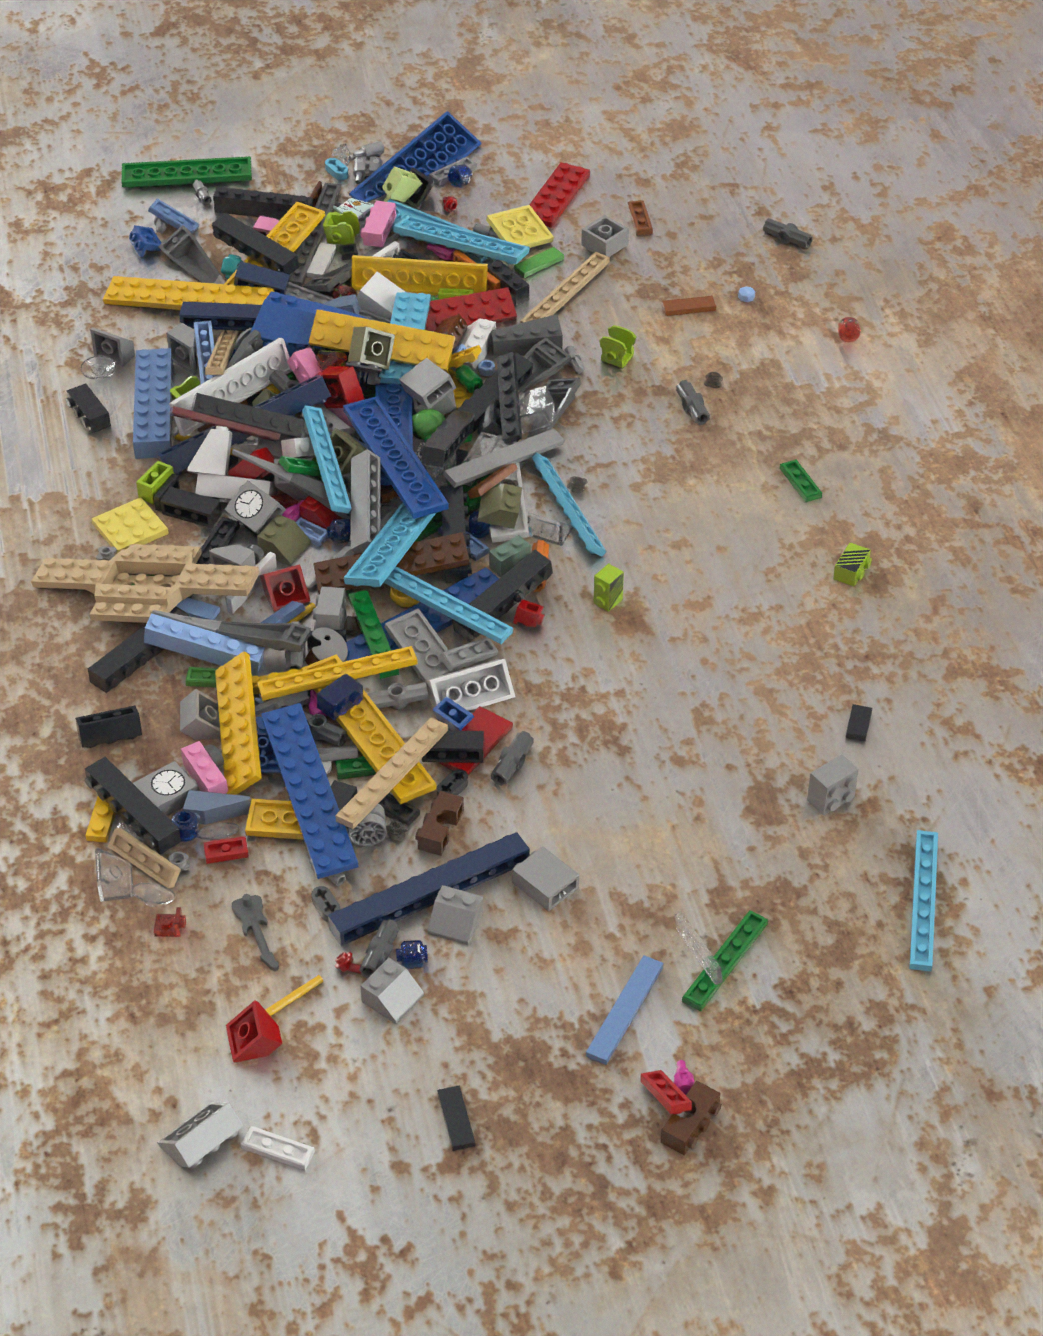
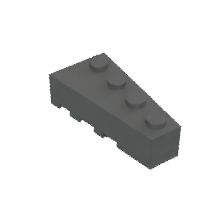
(524, 336)

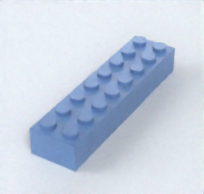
(151, 402)

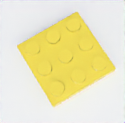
(520, 227)
(130, 525)

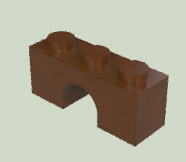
(444, 810)
(682, 1132)

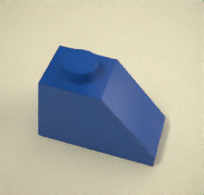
(452, 714)

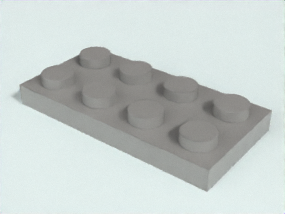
(417, 632)

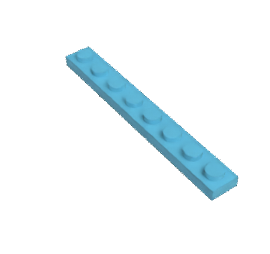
(326, 459)
(569, 505)
(449, 605)
(924, 901)

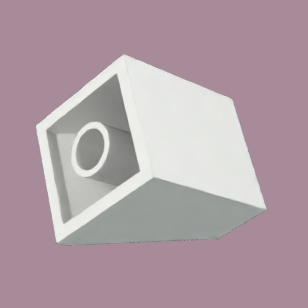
(378, 296)
(213, 453)

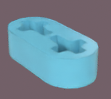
(336, 169)

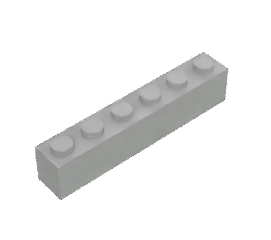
(364, 500)

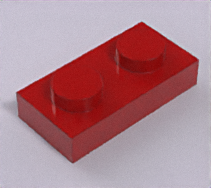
(226, 849)

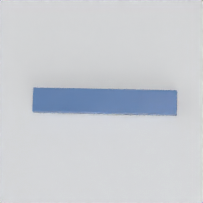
(624, 1010)

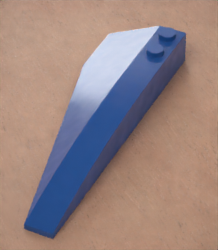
(431, 150)
(290, 318)

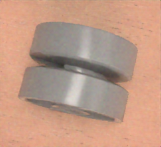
(371, 829)

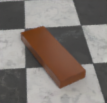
(640, 217)
(688, 305)
(492, 480)

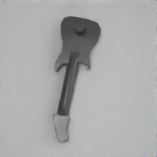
(249, 911)

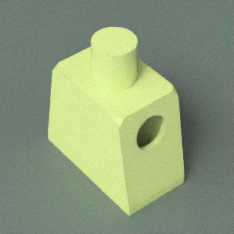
(400, 185)

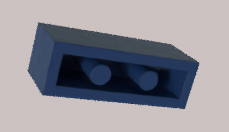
(259, 276)

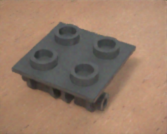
(372, 370)

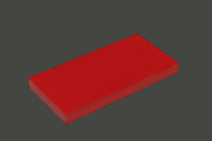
(494, 730)

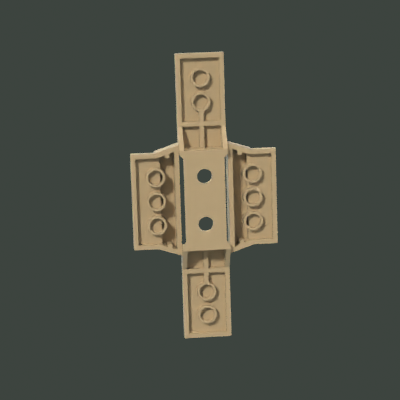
(125, 602)

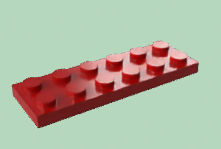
(558, 192)
(488, 305)

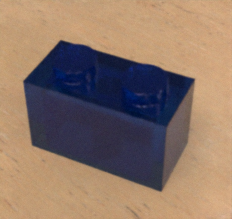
(340, 696)

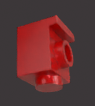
(529, 614)

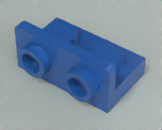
(144, 238)

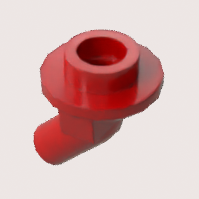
(450, 203)
(344, 963)

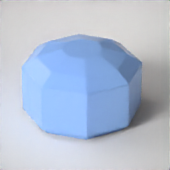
(746, 294)
(486, 368)

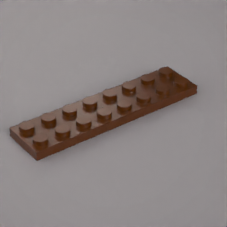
(420, 559)

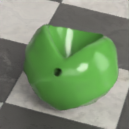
(426, 422)

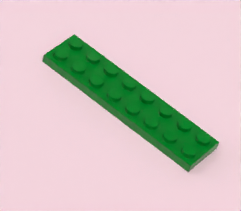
(186, 171)

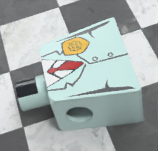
(360, 208)

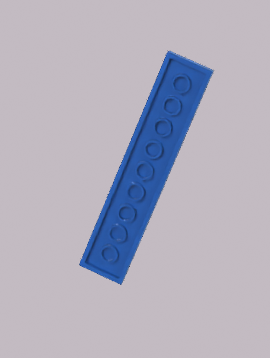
(399, 407)
(396, 457)
(464, 590)
(309, 791)

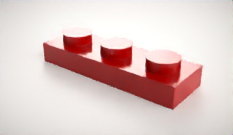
(666, 1092)

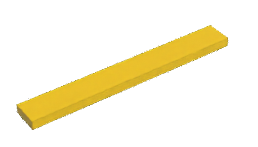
(328, 674)

